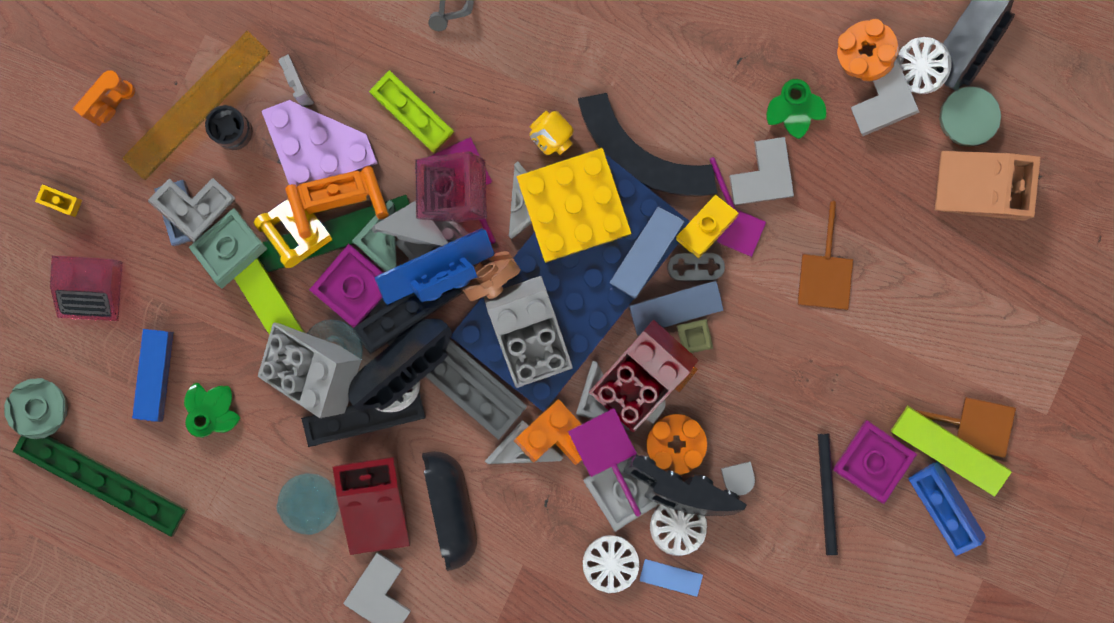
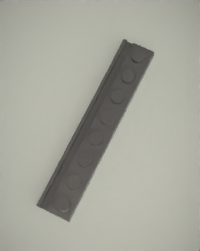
(473, 389)

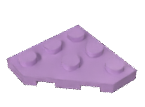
(314, 144)

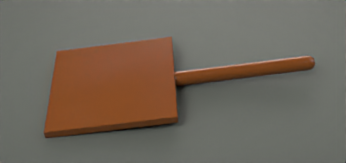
(825, 279)
(982, 425)

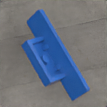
(437, 270)

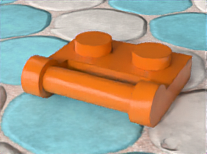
(99, 106)

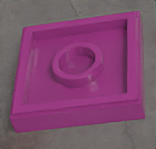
(349, 286)
(874, 462)

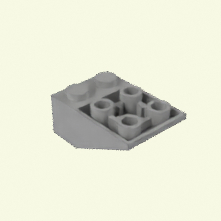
(528, 332)
(309, 370)

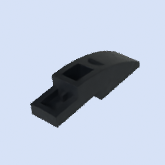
(693, 496)

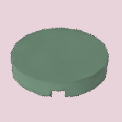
(970, 116)
(35, 408)

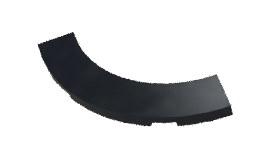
(645, 167)

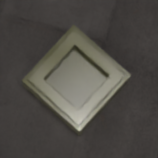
(695, 336)

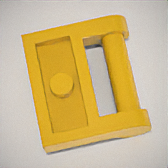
(291, 257)

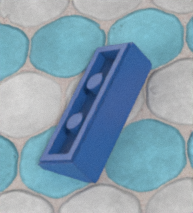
(152, 375)
(947, 508)

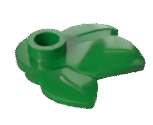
(795, 113)
(213, 407)

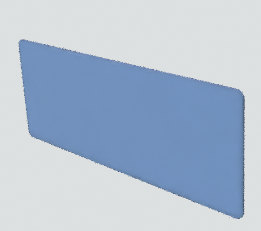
(671, 577)

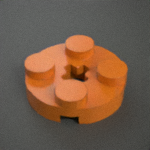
(861, 34)
(688, 431)

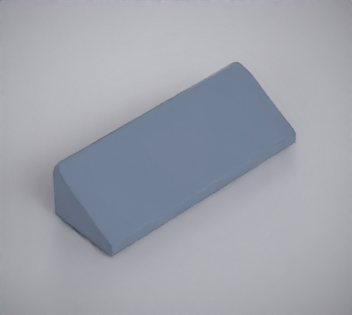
(646, 252)
(677, 307)

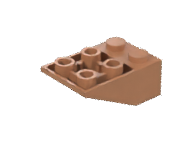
(988, 184)

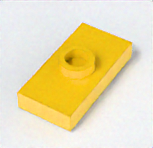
(707, 226)

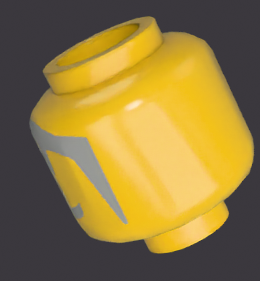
(551, 133)

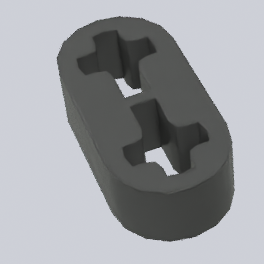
(695, 275)

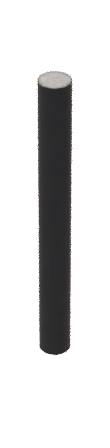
(827, 494)

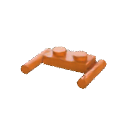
(334, 193)

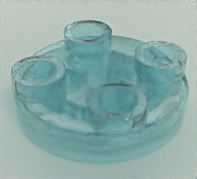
(308, 503)

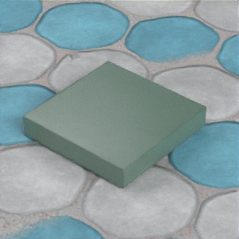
(227, 248)

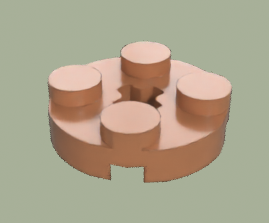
(491, 277)

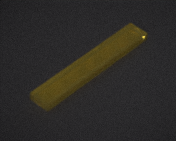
(196, 105)

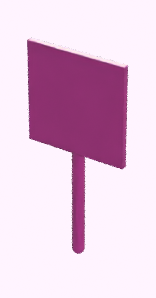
(603, 445)

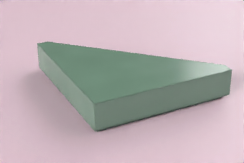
(378, 246)

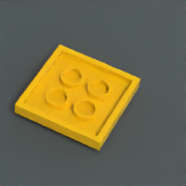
(573, 205)

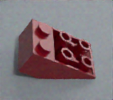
(644, 375)
(371, 505)

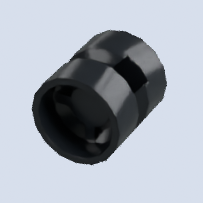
(228, 127)

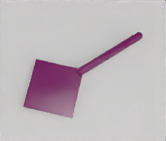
(745, 229)

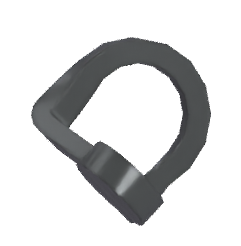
(439, 20)

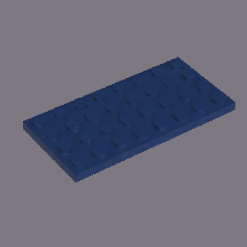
(577, 290)

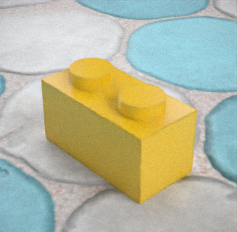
(58, 200)

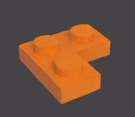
(548, 430)

